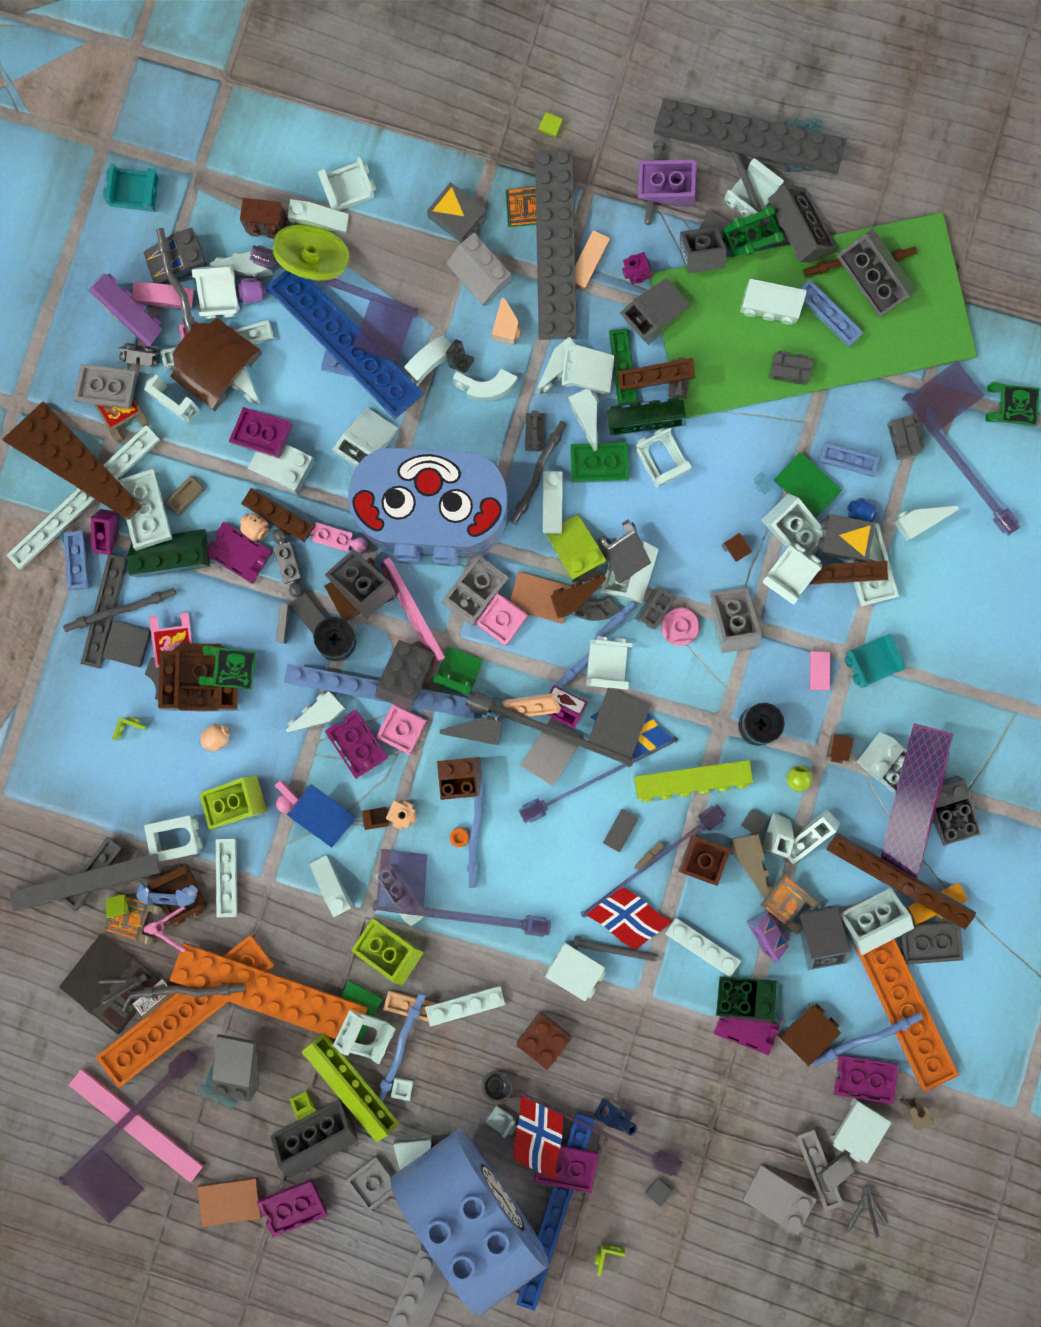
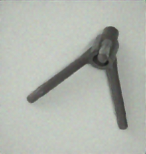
(132, 984)
(867, 1202)

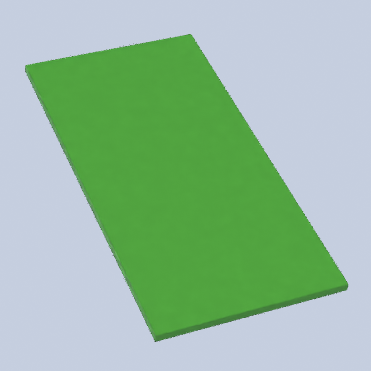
(736, 350)

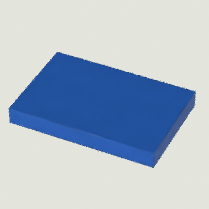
(321, 815)

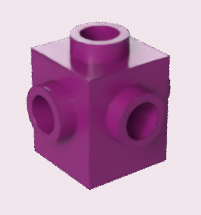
(637, 268)

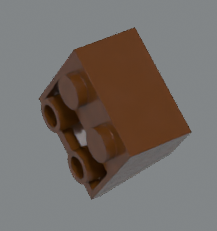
(459, 778)

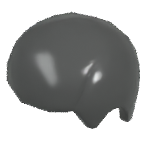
(497, 1086)

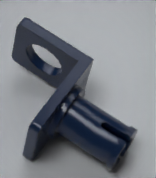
(616, 1118)

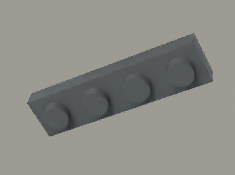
(103, 857)

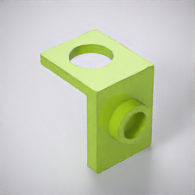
(121, 724)
(600, 1256)

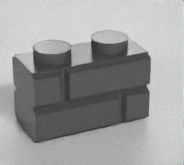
(790, 368)
(905, 437)

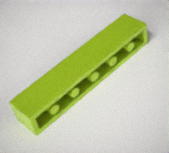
(693, 779)
(350, 1087)

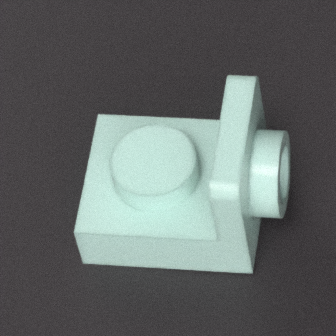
(502, 1121)

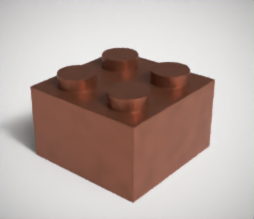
(262, 217)
(704, 860)
(543, 1040)

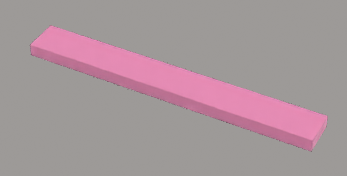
(138, 1127)

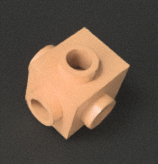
(394, 814)

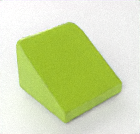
(116, 906)
(302, 1105)

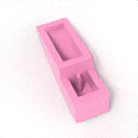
(159, 295)

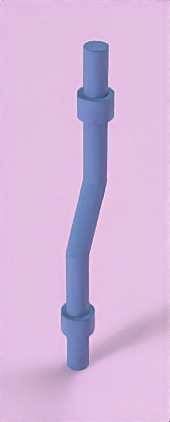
(619, 616)
(472, 867)
(413, 1013)
(903, 1024)

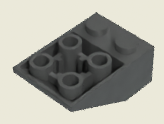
(655, 310)
(954, 812)

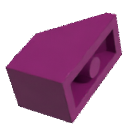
(104, 531)

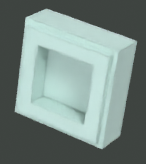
(402, 1088)

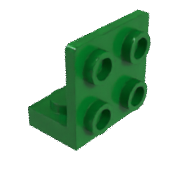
(458, 671)

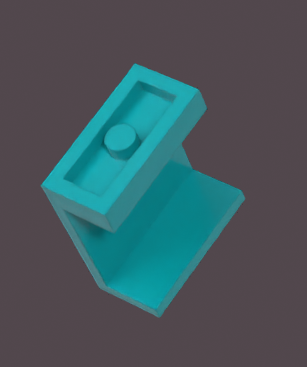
(874, 661)

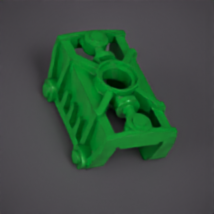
(751, 223)

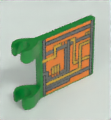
(521, 206)

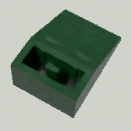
(749, 999)

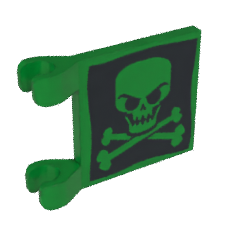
(1017, 404)
(232, 668)

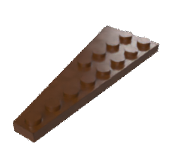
(58, 449)

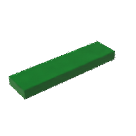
(622, 361)

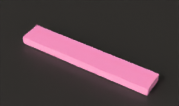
(411, 610)

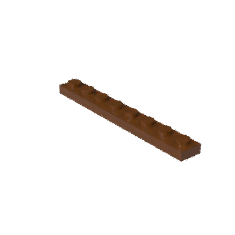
(901, 881)

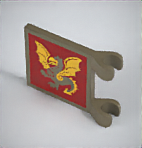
(117, 417)

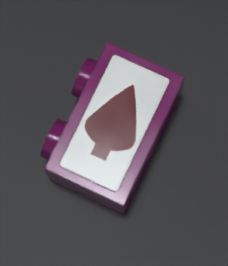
(571, 707)

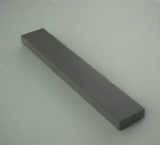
(106, 599)

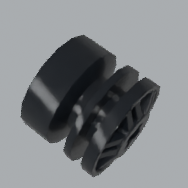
(327, 631)
(769, 717)

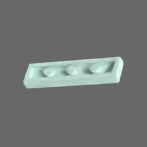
(226, 877)
(702, 947)
(465, 1005)

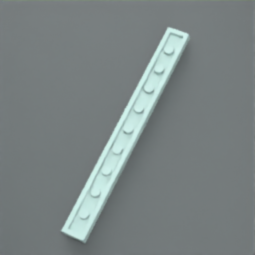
(80, 501)

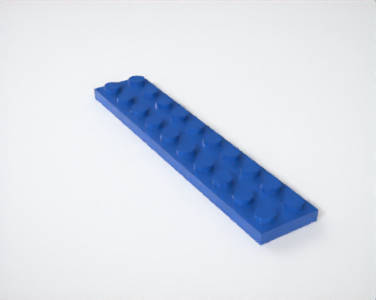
(337, 335)

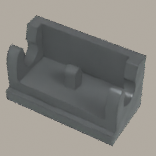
(655, 608)

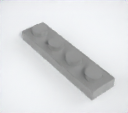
(815, 1163)

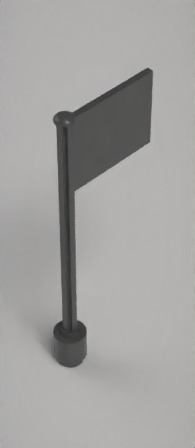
(612, 735)

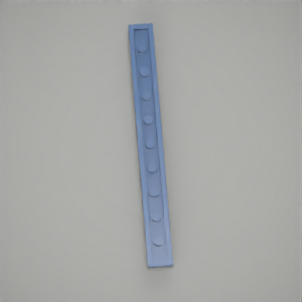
(367, 689)

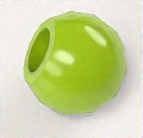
(799, 778)

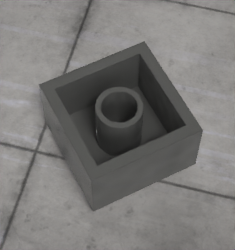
(702, 249)

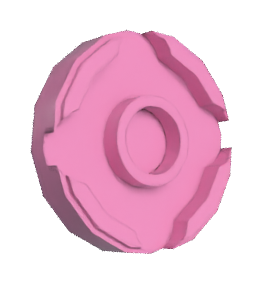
(680, 626)

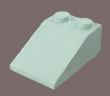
(287, 471)
(794, 524)

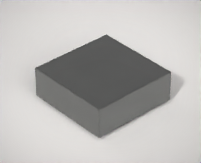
(754, 822)
(658, 1192)

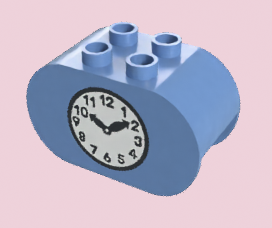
(469, 1222)

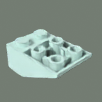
(363, 437)
(884, 760)

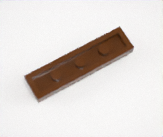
(657, 374)
(277, 515)
(851, 572)

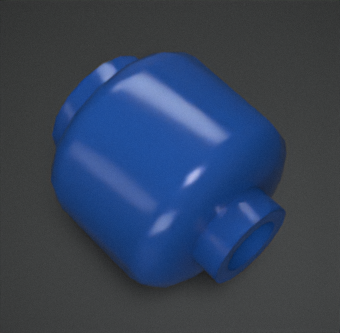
(862, 510)

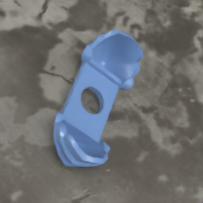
(182, 898)

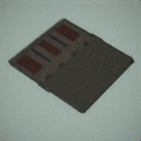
(106, 961)

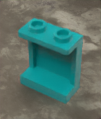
(131, 188)

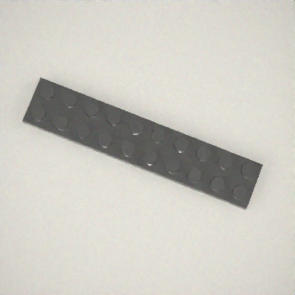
(750, 136)
(555, 244)

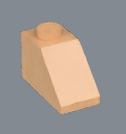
(506, 325)

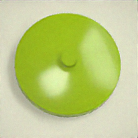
(310, 252)

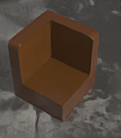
(737, 547)
(375, 818)

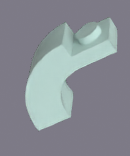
(427, 359)
(489, 390)

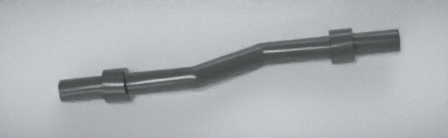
(164, 249)
(553, 440)
(84, 621)
(224, 989)

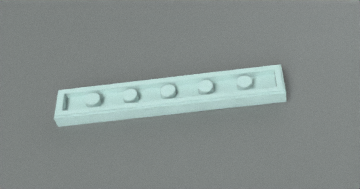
(255, 333)

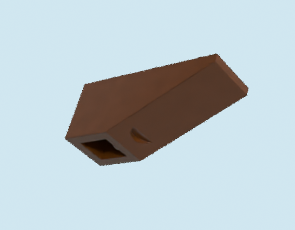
(571, 600)

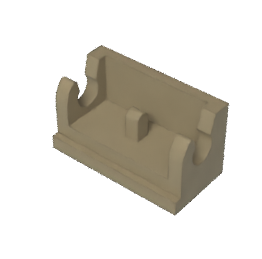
(916, 1116)

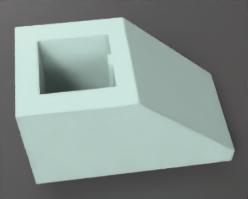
(779, 836)

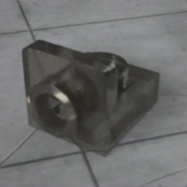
(457, 358)

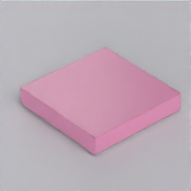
(501, 619)
(401, 729)

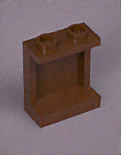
(176, 881)
(810, 1033)

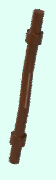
(823, 267)

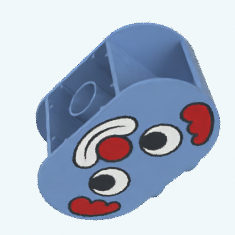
(429, 503)

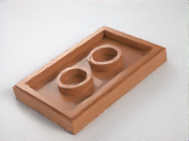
(533, 596)
(229, 1202)

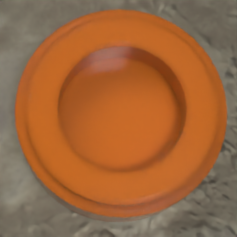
(459, 837)

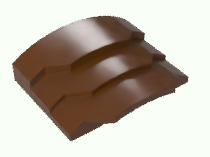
(211, 360)
(180, 681)

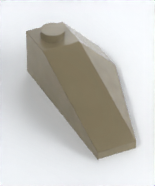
(749, 855)

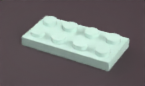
(150, 523)
(876, 591)

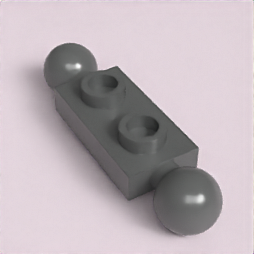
(288, 562)

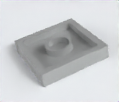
(370, 1183)

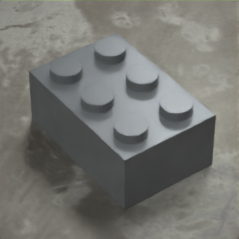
(404, 675)

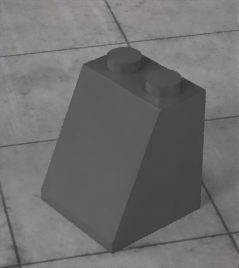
(823, 938)

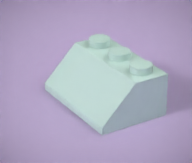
(772, 301)
(635, 586)
(876, 921)

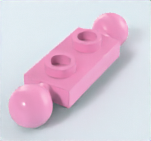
(337, 538)

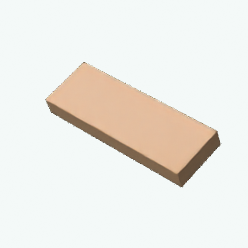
(590, 258)
(533, 705)
(401, 1003)

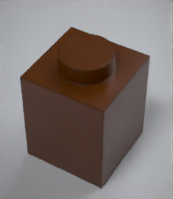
(839, 748)

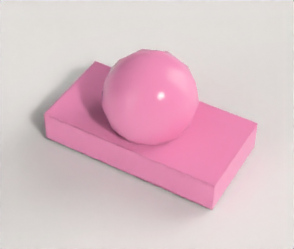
(287, 799)

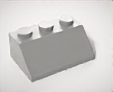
(479, 269)

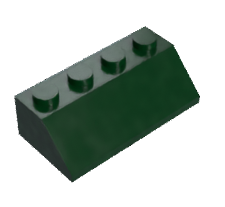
(646, 417)
(182, 553)

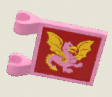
(169, 638)

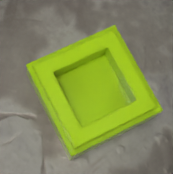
(550, 125)

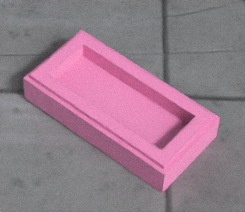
(819, 671)

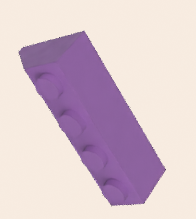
(125, 309)

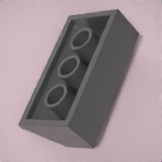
(802, 223)
(876, 273)
(313, 1138)

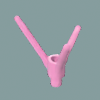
(157, 929)

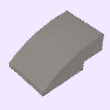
(474, 590)
(550, 754)

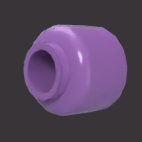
(251, 290)

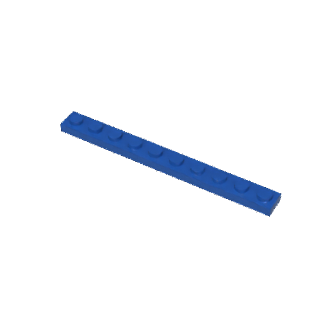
(554, 1217)

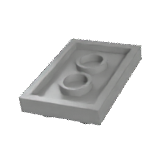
(105, 386)

